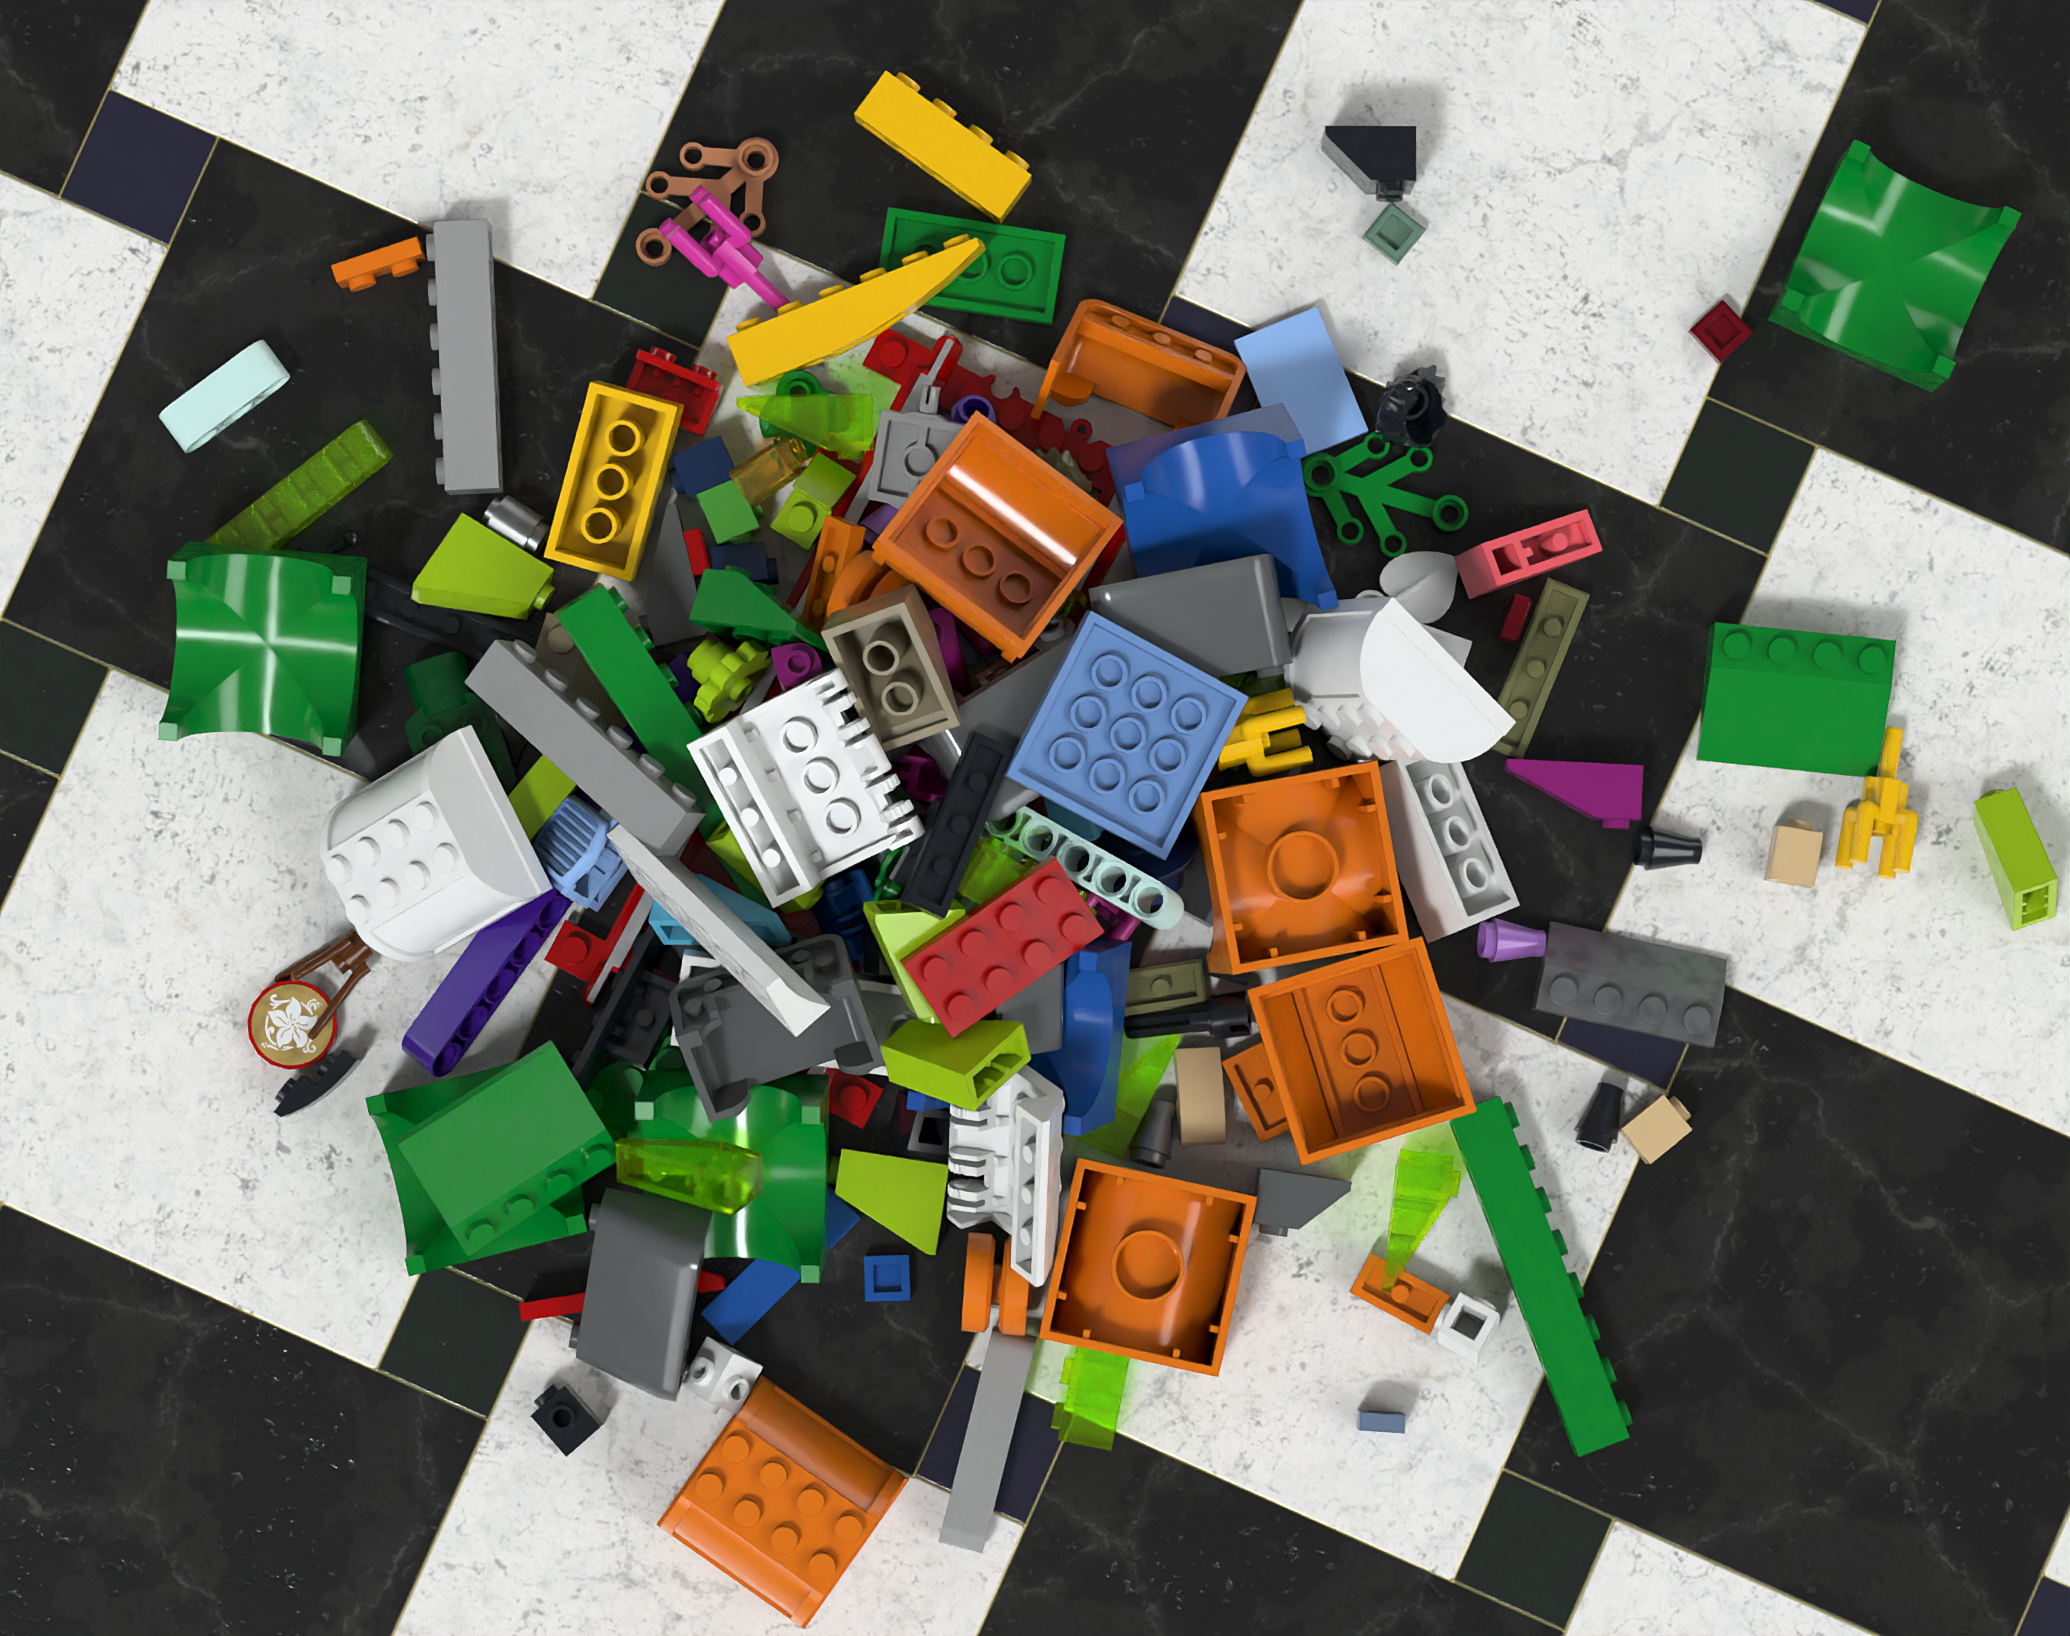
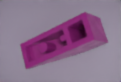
(1592, 789)

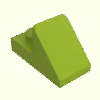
(814, 495)

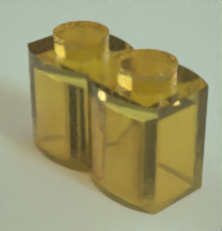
(769, 469)

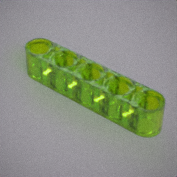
(308, 490)

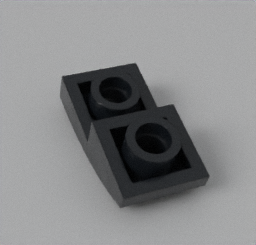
(305, 1092)

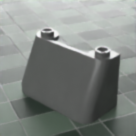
(1210, 615)
(1003, 712)
(739, 1043)
(642, 1290)

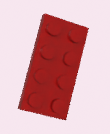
(1002, 946)

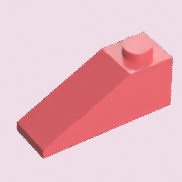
(1527, 553)

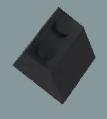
(1375, 158)

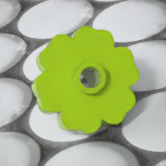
(726, 676)

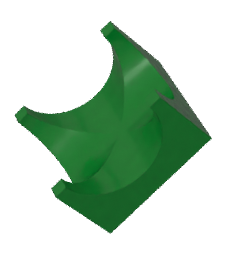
(1890, 270)
(266, 644)
(791, 1130)
(428, 1238)

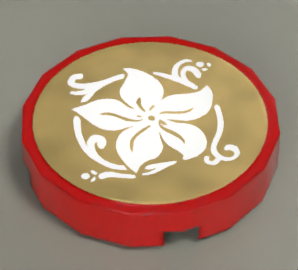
(282, 1021)

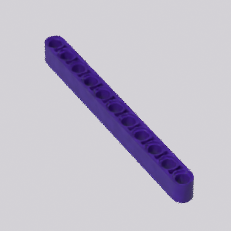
(499, 954)

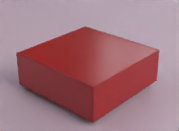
(697, 552)

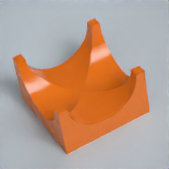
(1299, 868)

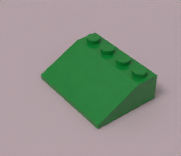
(1795, 700)
(508, 1148)

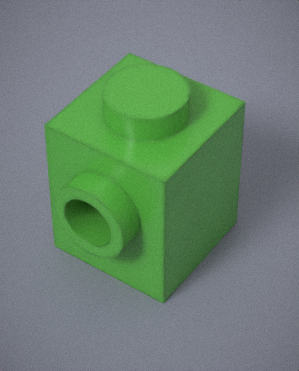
(730, 514)

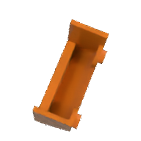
(1140, 368)

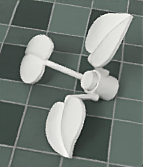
(1417, 580)

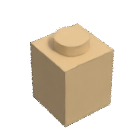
(1794, 854)
(1656, 1127)

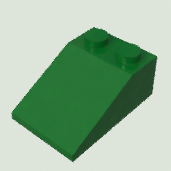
(745, 610)

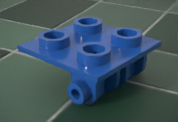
(841, 909)

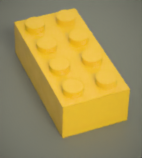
(614, 480)

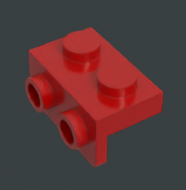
(694, 388)

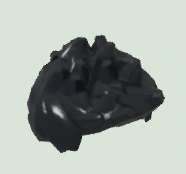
(1412, 408)

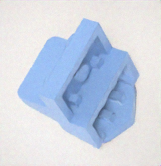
(579, 853)

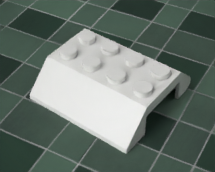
(804, 787)
(1018, 1150)

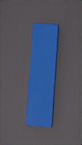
(767, 1281)

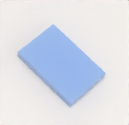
(1300, 368)

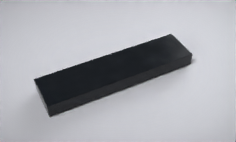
(957, 825)

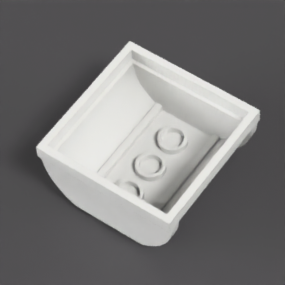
(1387, 687)
(430, 852)

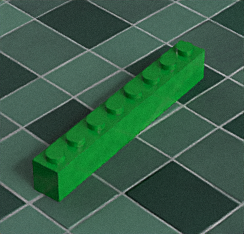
(645, 700)
(1539, 1277)

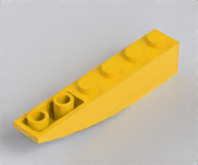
(843, 316)

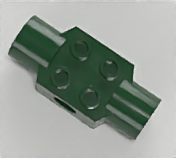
(448, 704)

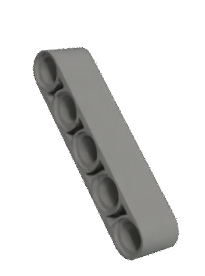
(987, 1440)

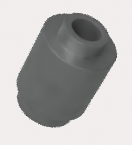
(517, 524)

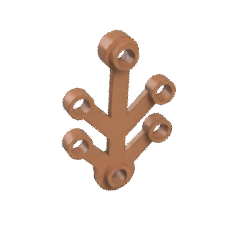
(721, 189)

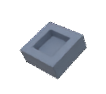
(1381, 1421)

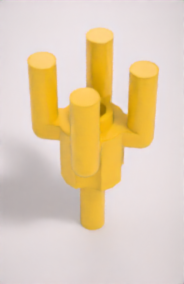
(1250, 737)
(1881, 815)

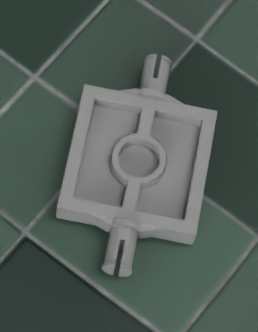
(909, 448)

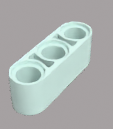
(224, 396)

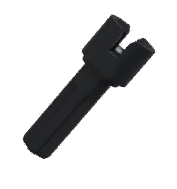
(1222, 1015)

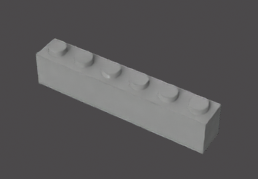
(466, 357)
(586, 747)

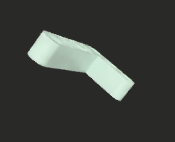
(1097, 876)

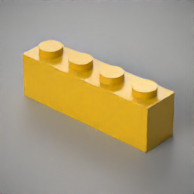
(943, 146)

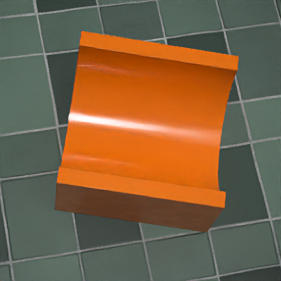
(1147, 1267)

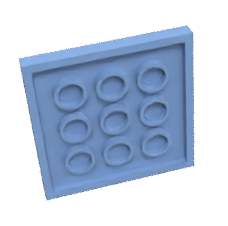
(1125, 735)

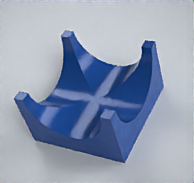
(1222, 497)
(1091, 1038)

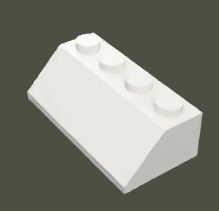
(1443, 847)

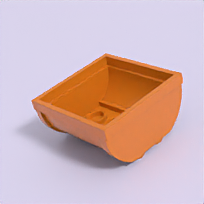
(996, 536)
(1361, 1051)
(783, 1502)

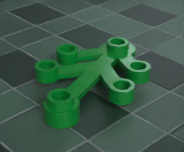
(1374, 492)

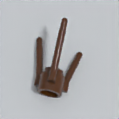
(346, 954)

